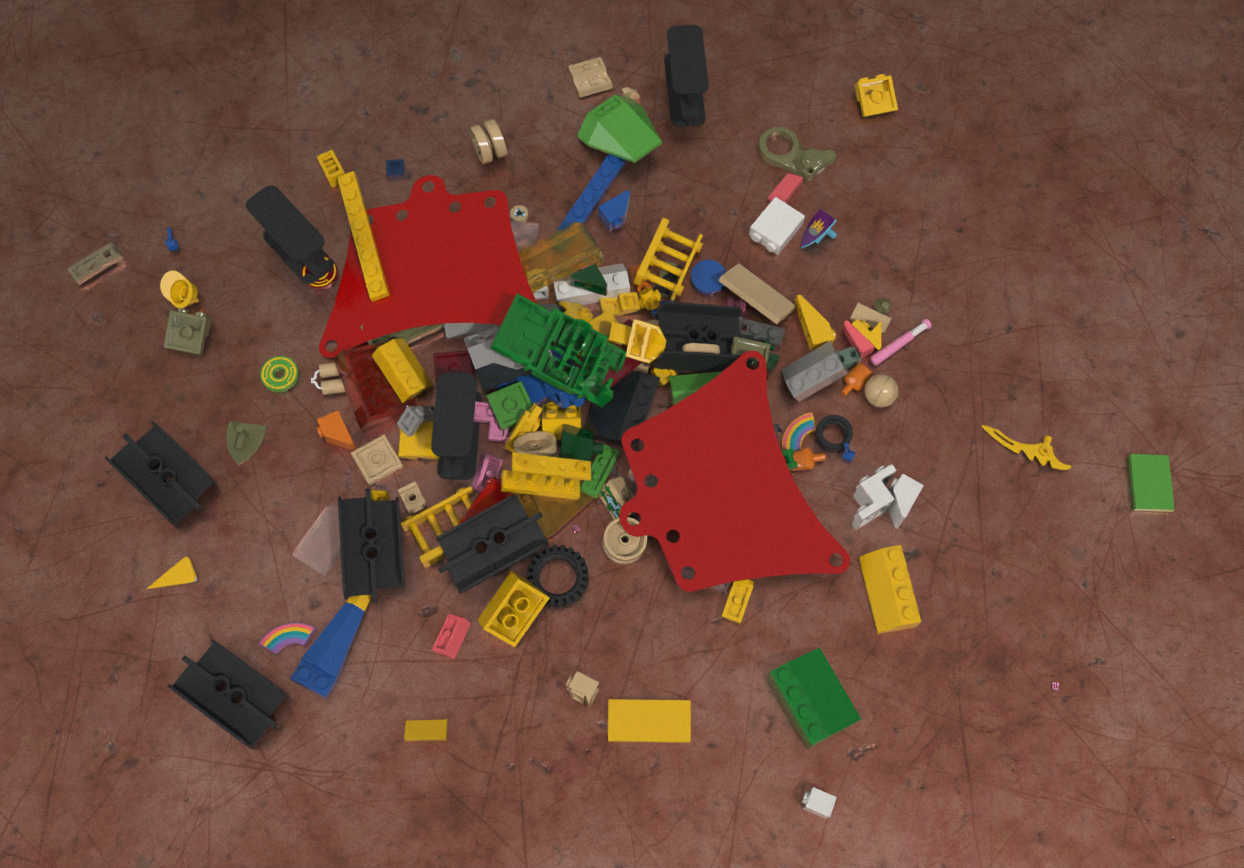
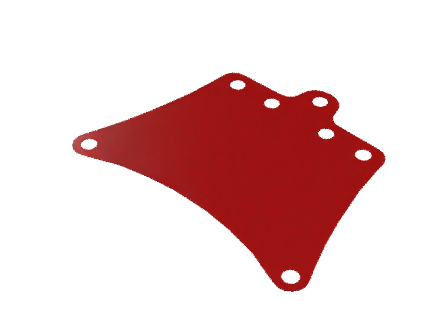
(434, 265)
(724, 487)

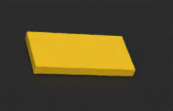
(649, 721)

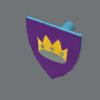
(818, 228)

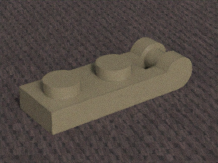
(95, 263)

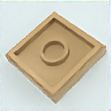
(377, 460)

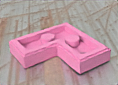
(484, 414)

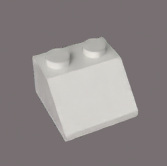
(905, 493)

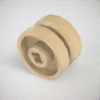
(488, 141)
(537, 443)
(621, 552)

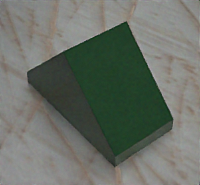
(590, 280)

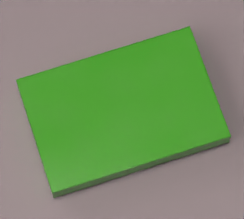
(1151, 483)

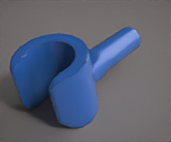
(172, 244)
(848, 454)

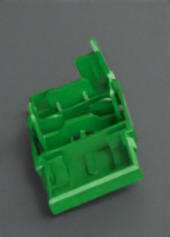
(528, 335)

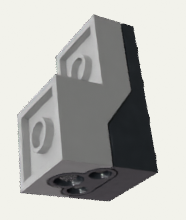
(489, 365)

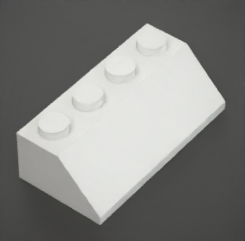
(614, 275)

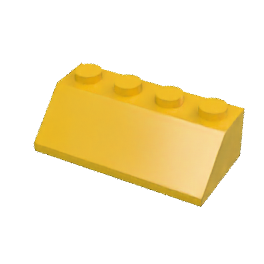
(889, 590)

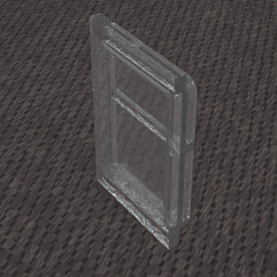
(322, 542)

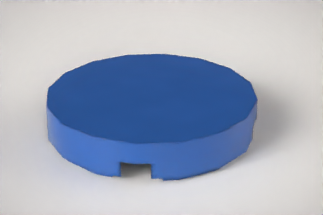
(706, 277)

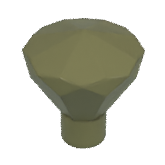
(882, 305)

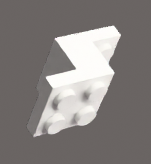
(873, 496)

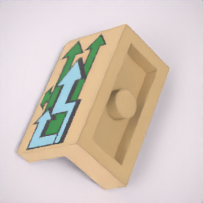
(614, 495)

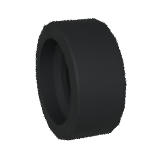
(836, 420)

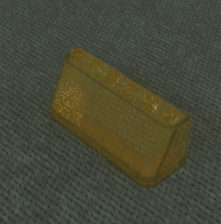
(560, 255)

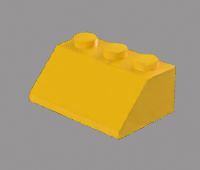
(402, 369)
(512, 609)

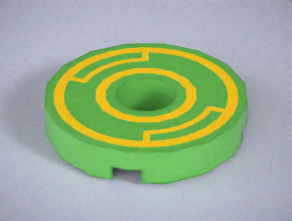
(276, 364)

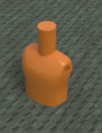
(856, 378)
(806, 459)

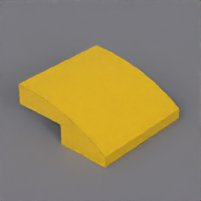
(417, 445)

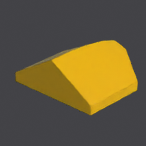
(645, 341)

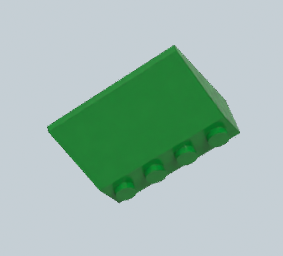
(813, 697)

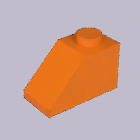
(335, 431)

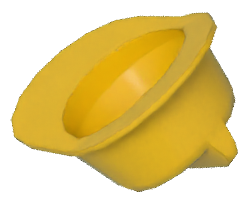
(178, 289)

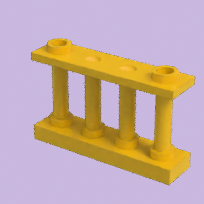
(657, 245)
(545, 476)
(411, 523)

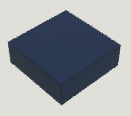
(395, 168)

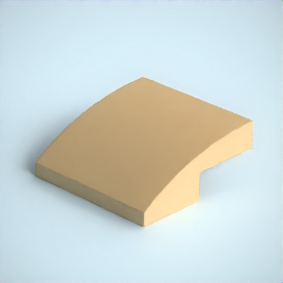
(590, 77)

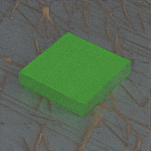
(509, 404)

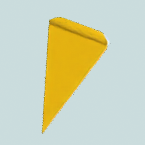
(180, 573)

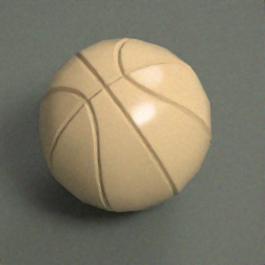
(881, 390)

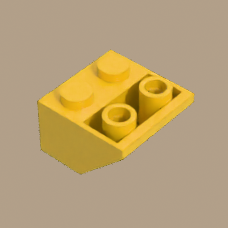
(554, 417)

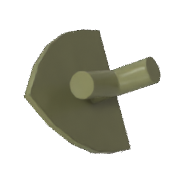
(244, 440)

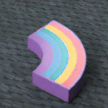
(287, 635)

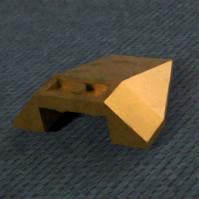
(555, 510)

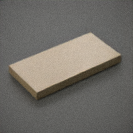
(757, 293)

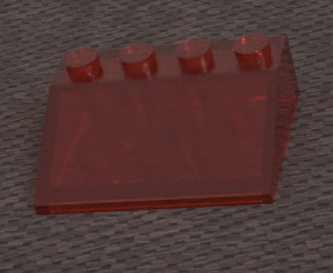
(368, 388)

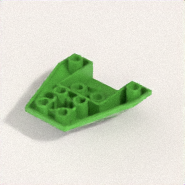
(620, 129)

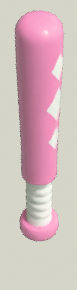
(894, 346)

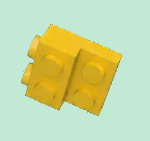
(876, 95)

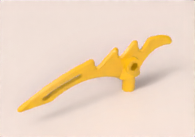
(1042, 451)

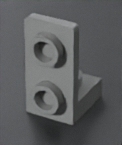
(414, 416)

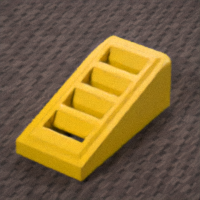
(331, 168)

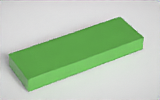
(600, 471)

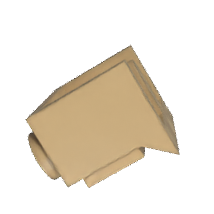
(582, 688)

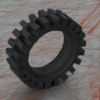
(569, 556)

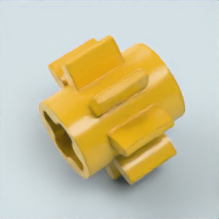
(649, 298)

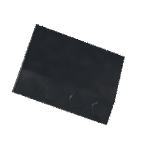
(628, 407)

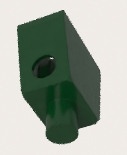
(578, 444)

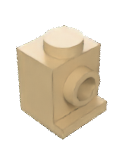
(411, 491)

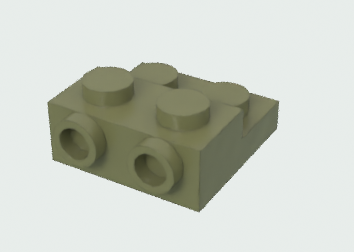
(187, 331)

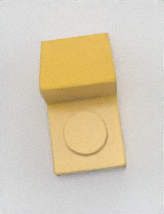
(873, 336)

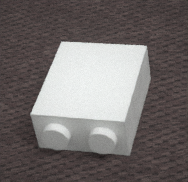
(776, 226)

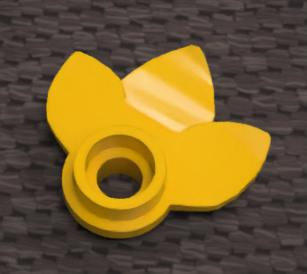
(576, 311)

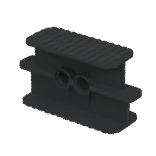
(686, 75)
(290, 233)
(700, 321)
(454, 428)
(172, 498)
(460, 543)
(360, 573)
(243, 720)

